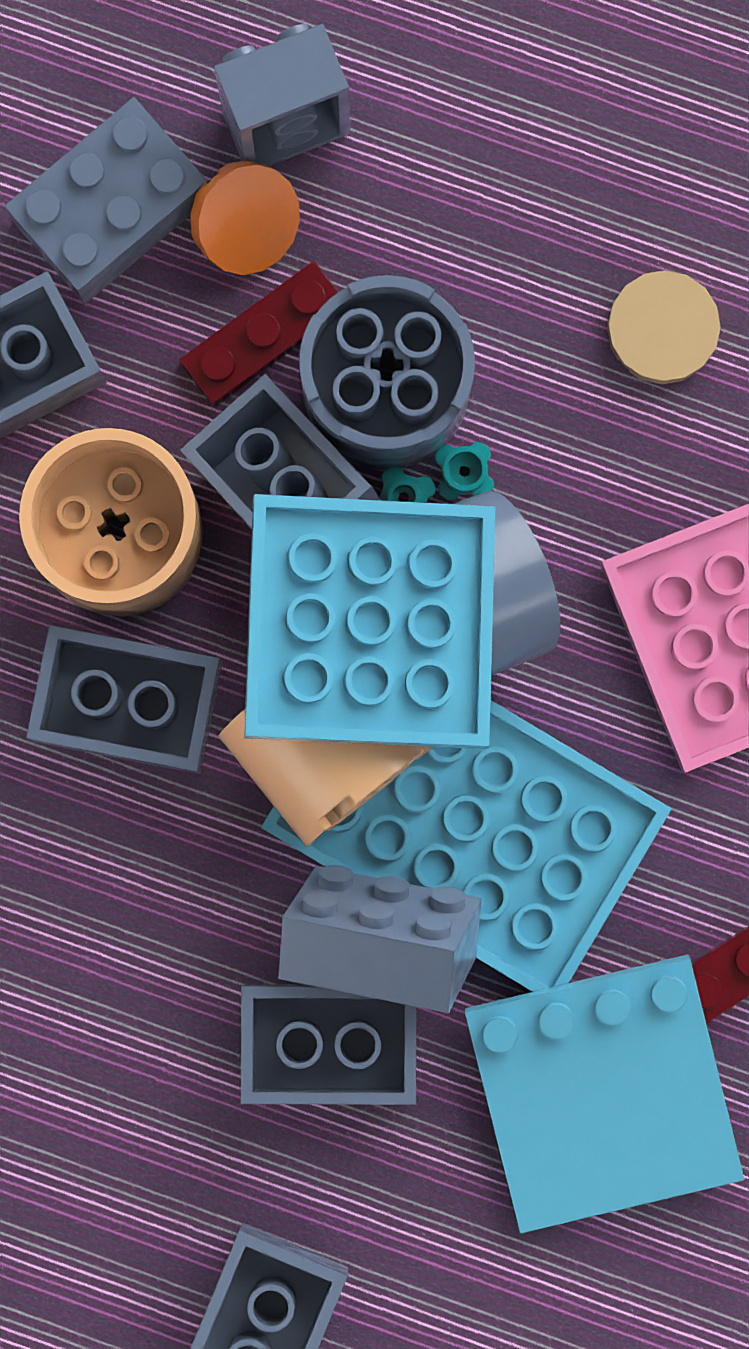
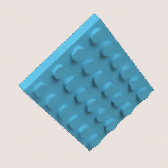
(511, 823)

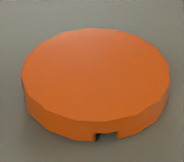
(245, 217)

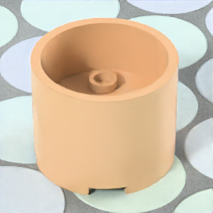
(104, 477)
(317, 781)

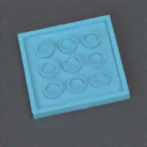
(370, 622)
(604, 1093)

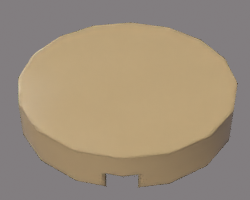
(663, 327)

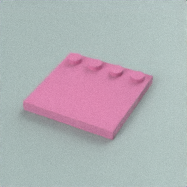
(690, 632)

